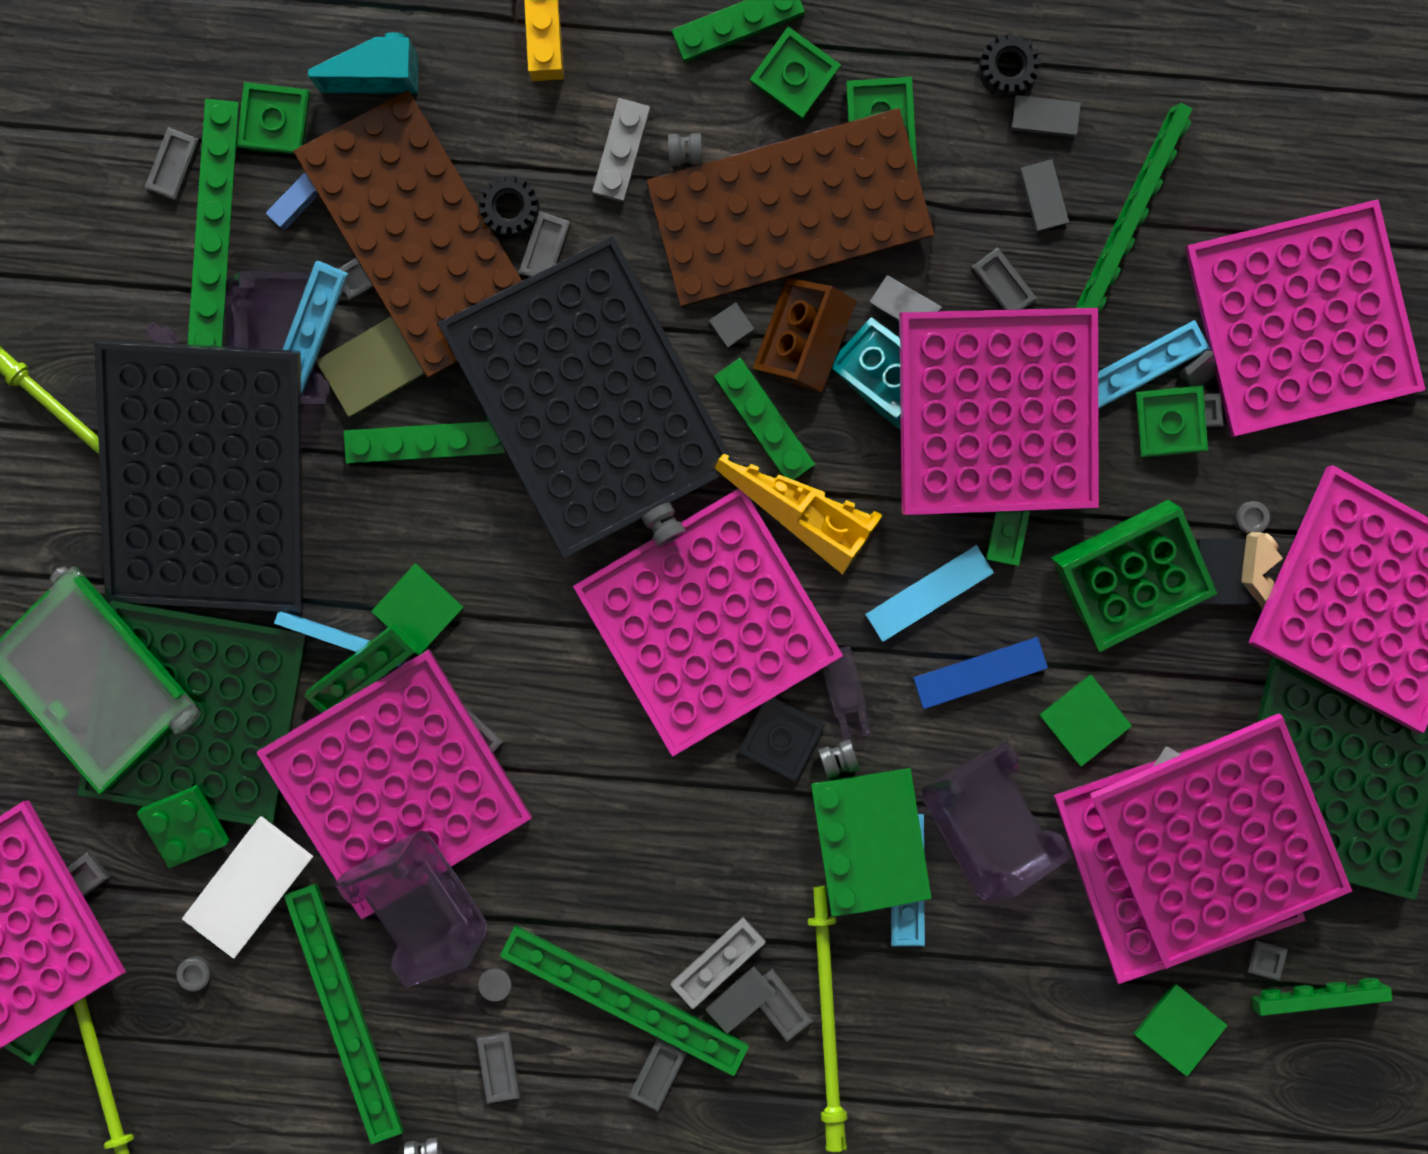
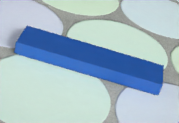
(980, 672)

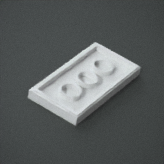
(247, 887)

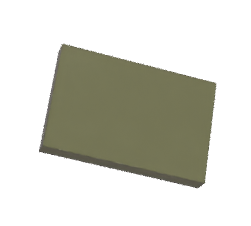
(370, 367)

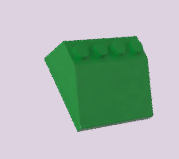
(1135, 574)
(871, 841)

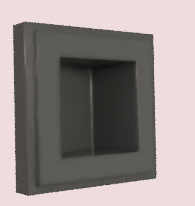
(1199, 370)

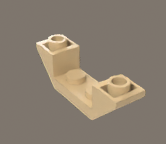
(1259, 557)

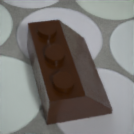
(804, 333)

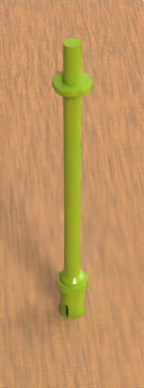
(18, 375)
(833, 1114)
(118, 1139)

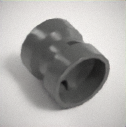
(677, 149)
(663, 524)
(845, 756)

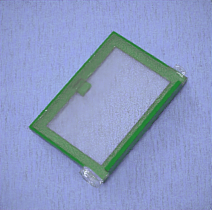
(91, 680)

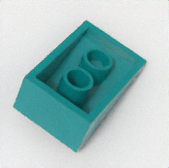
(372, 67)
(872, 368)

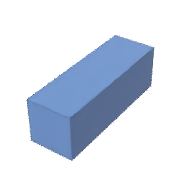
(292, 202)

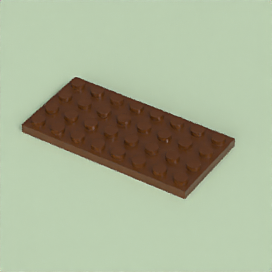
(790, 207)
(407, 222)

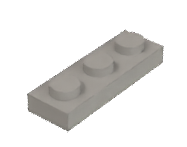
(621, 150)
(717, 962)

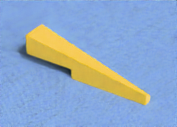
(824, 525)

